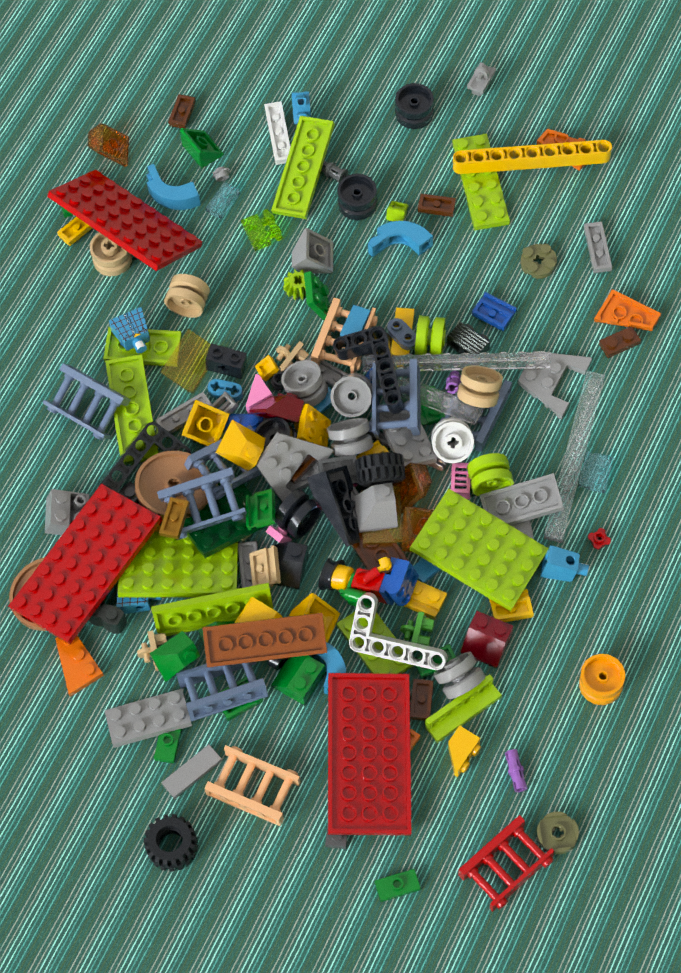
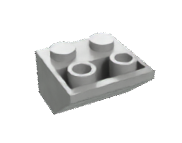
(62, 509)

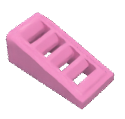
(463, 492)

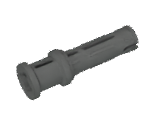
(329, 171)

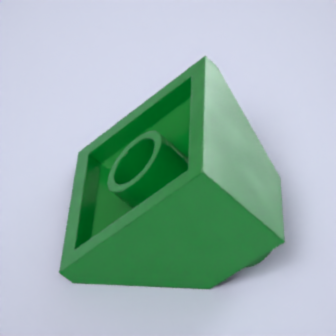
(175, 655)

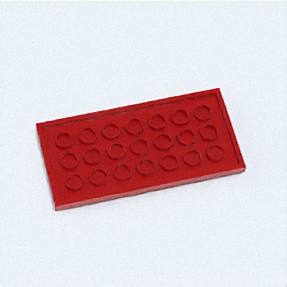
(125, 219)
(85, 563)
(369, 754)

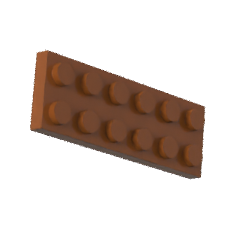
(264, 639)

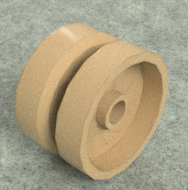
(108, 256)
(187, 295)
(479, 386)

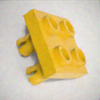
(313, 426)

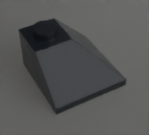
(292, 563)

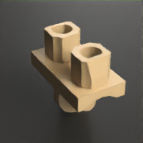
(297, 353)
(155, 641)

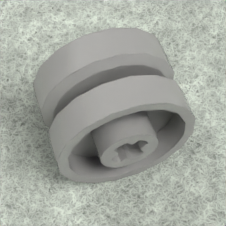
(306, 381)
(341, 398)
(350, 437)
(459, 675)

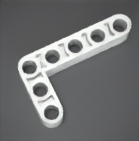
(388, 642)

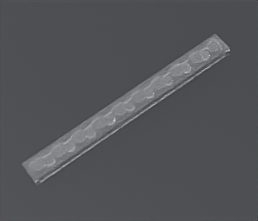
(449, 361)
(575, 454)

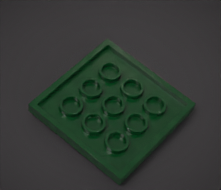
(219, 536)

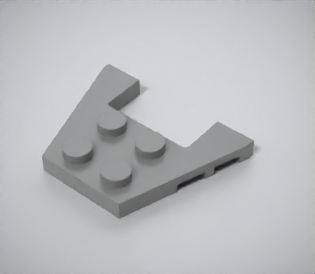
(543, 381)
(284, 457)

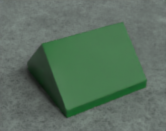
(200, 146)

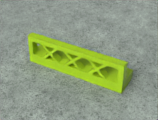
(462, 709)

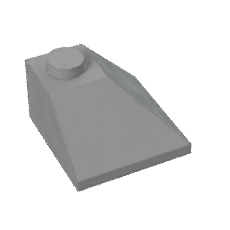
(313, 253)
(376, 508)

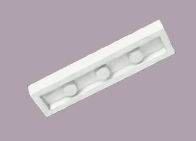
(277, 131)

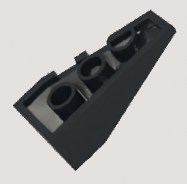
(333, 495)

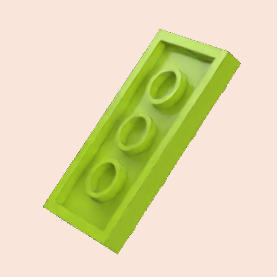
(158, 351)
(375, 664)

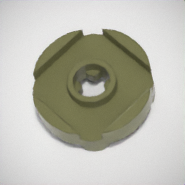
(534, 252)
(565, 824)

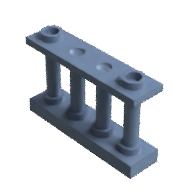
(101, 391)
(412, 405)
(489, 421)
(208, 453)
(206, 484)
(223, 700)

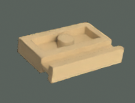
(265, 566)

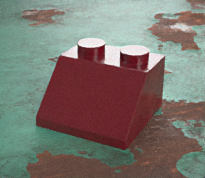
(280, 406)
(487, 639)

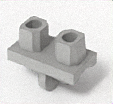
(481, 79)

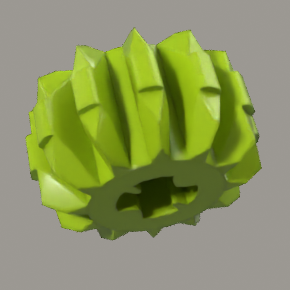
(295, 284)

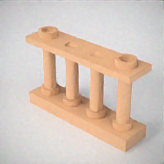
(325, 339)
(254, 805)

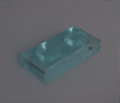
(222, 200)

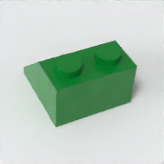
(299, 678)

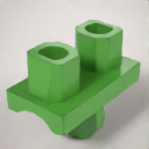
(422, 623)

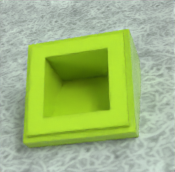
(396, 211)

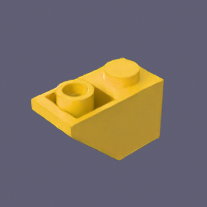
(461, 749)

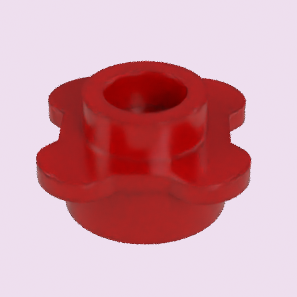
(598, 544)

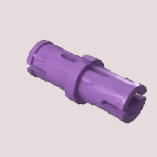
(452, 381)
(516, 770)

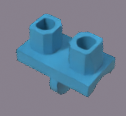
(300, 105)

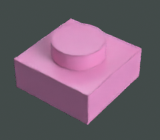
(278, 534)

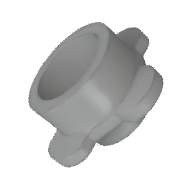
(221, 174)

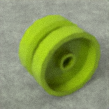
(430, 336)
(489, 473)

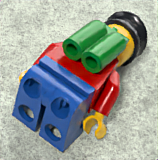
(387, 588)

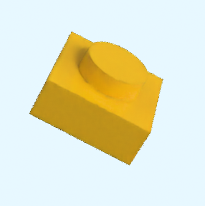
(267, 368)

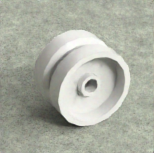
(452, 451)

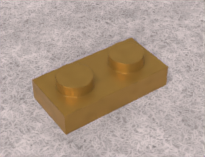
(174, 518)

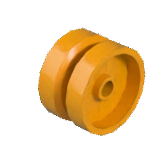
(602, 679)

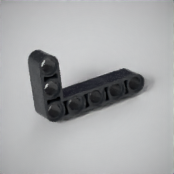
(375, 346)
(138, 455)

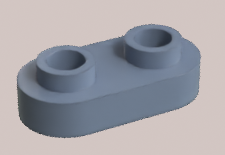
(400, 333)

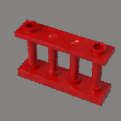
(501, 843)

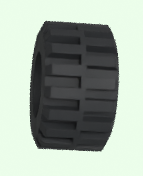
(380, 469)
(168, 826)

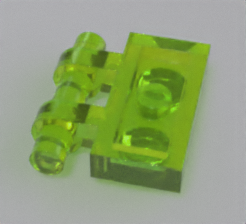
(256, 232)

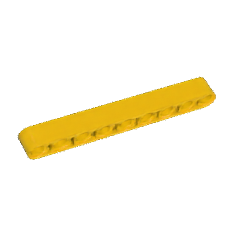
(532, 156)

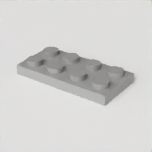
(401, 440)
(524, 500)
(147, 718)

